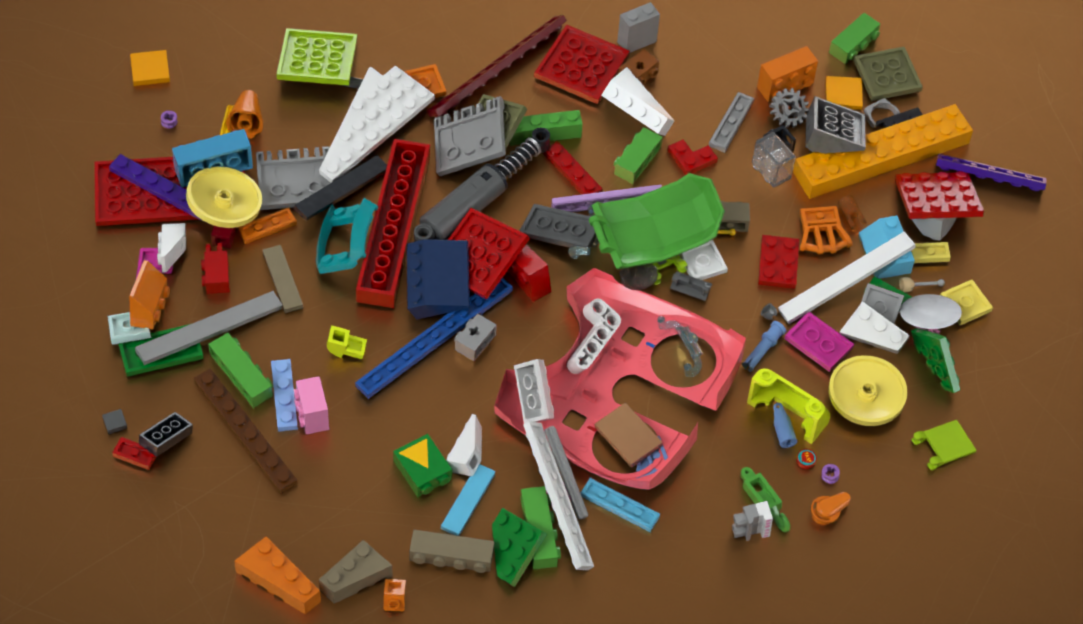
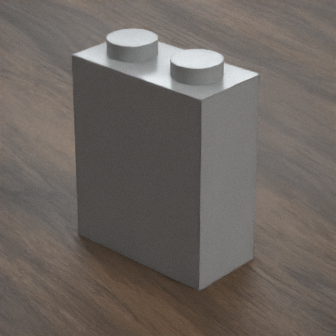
(638, 27)

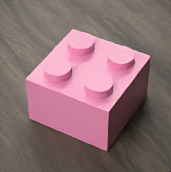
(311, 405)

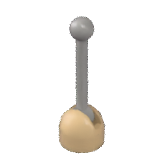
(907, 284)

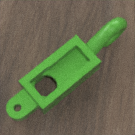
(766, 494)

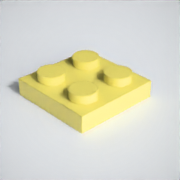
(970, 299)

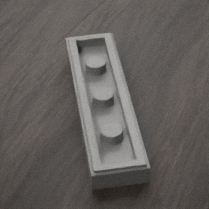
(731, 122)

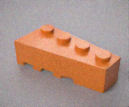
(275, 572)

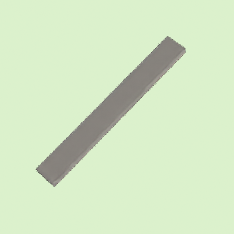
(208, 328)

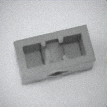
(475, 337)

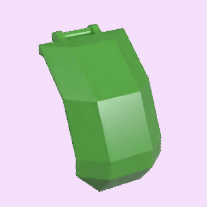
(658, 222)

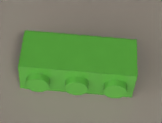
(854, 38)
(637, 155)

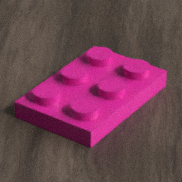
(819, 341)

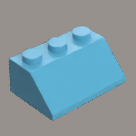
(880, 233)

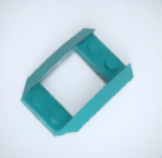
(361, 217)

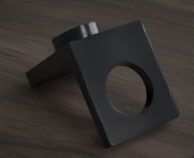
(782, 132)

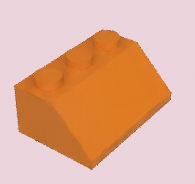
(148, 297)

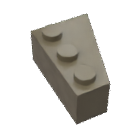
(354, 572)

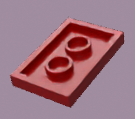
(778, 261)

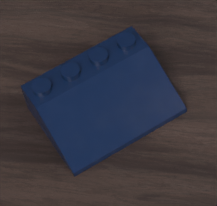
(437, 277)

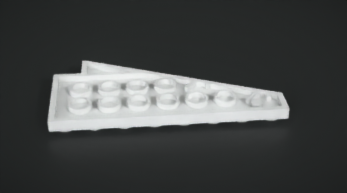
(375, 114)

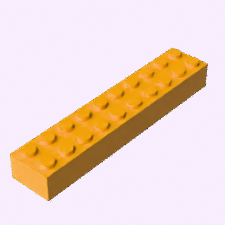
(884, 151)

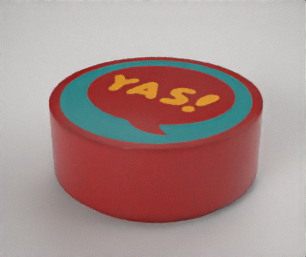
(806, 459)

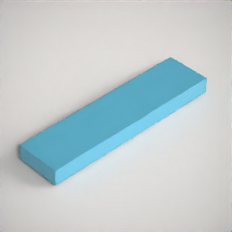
(468, 500)
(620, 504)

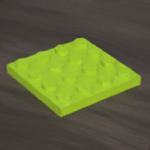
(317, 56)

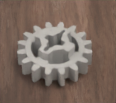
(783, 104)

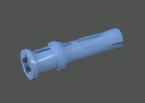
(769, 339)

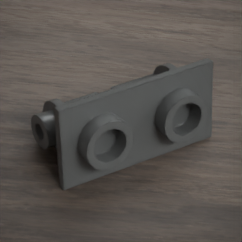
(690, 286)

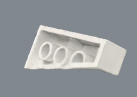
(634, 99)

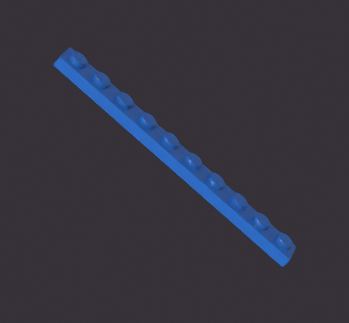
(428, 341)

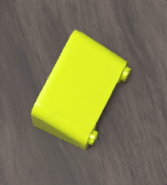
(770, 386)

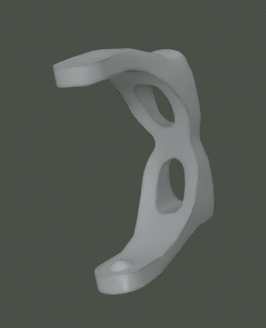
(883, 103)

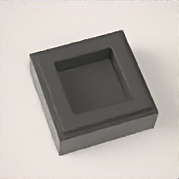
(114, 421)

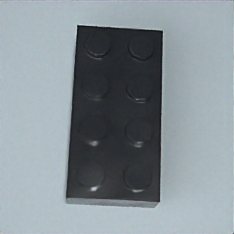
(165, 434)

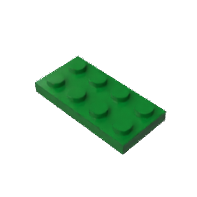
(134, 365)

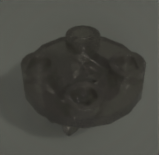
(639, 276)

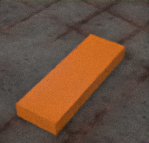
(267, 225)

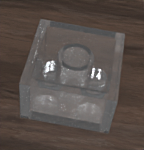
(773, 159)

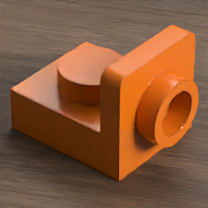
(394, 595)

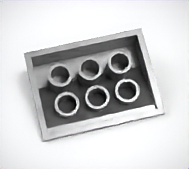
(834, 128)

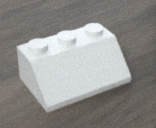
(534, 391)

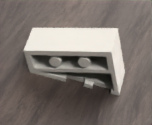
(874, 329)

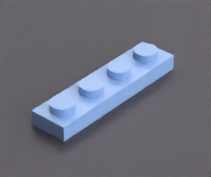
(284, 395)

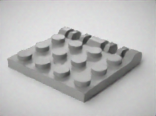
(470, 138)
(290, 179)

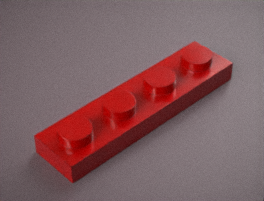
(571, 169)

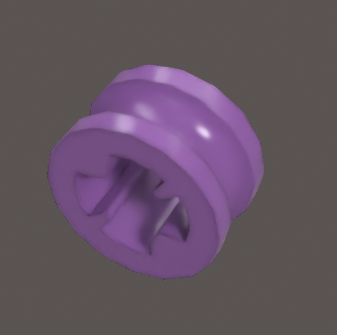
(165, 122)
(830, 467)

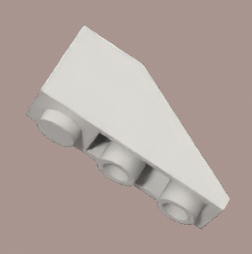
(171, 244)
(468, 449)

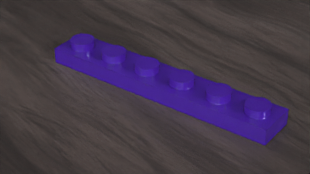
(998, 174)
(151, 182)

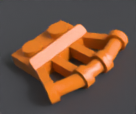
(826, 220)

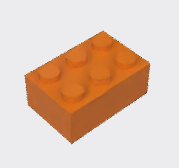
(788, 71)

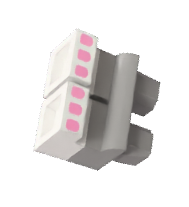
(753, 520)

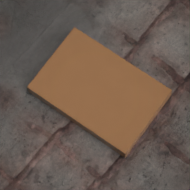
(628, 434)

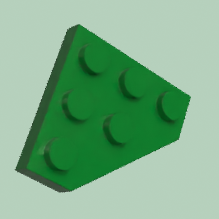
(936, 350)
(514, 545)

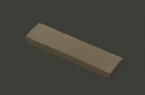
(282, 279)

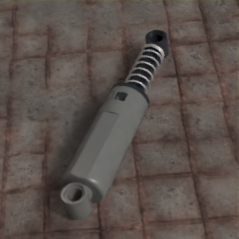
(478, 190)

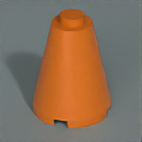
(246, 114)

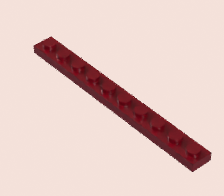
(492, 70)

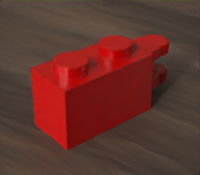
(216, 270)

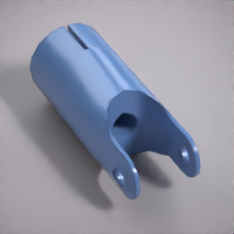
(783, 427)

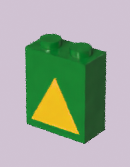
(422, 465)

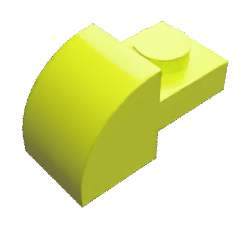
(342, 343)

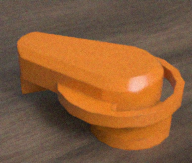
(829, 507)

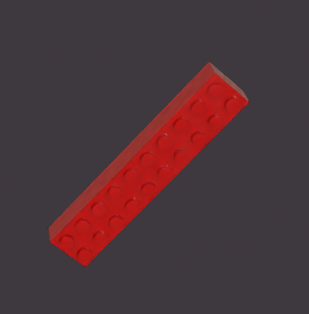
(393, 223)

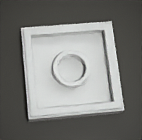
(704, 261)

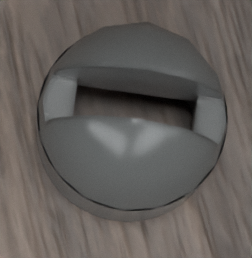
(769, 311)

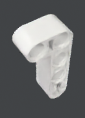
(595, 344)

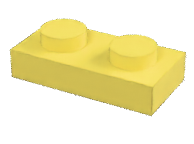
(931, 252)

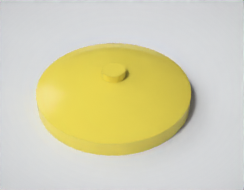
(224, 197)
(867, 390)

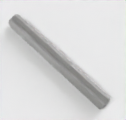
(566, 472)

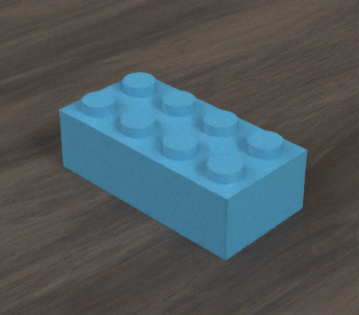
(224, 150)

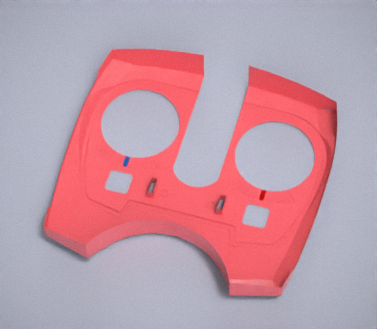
(592, 389)

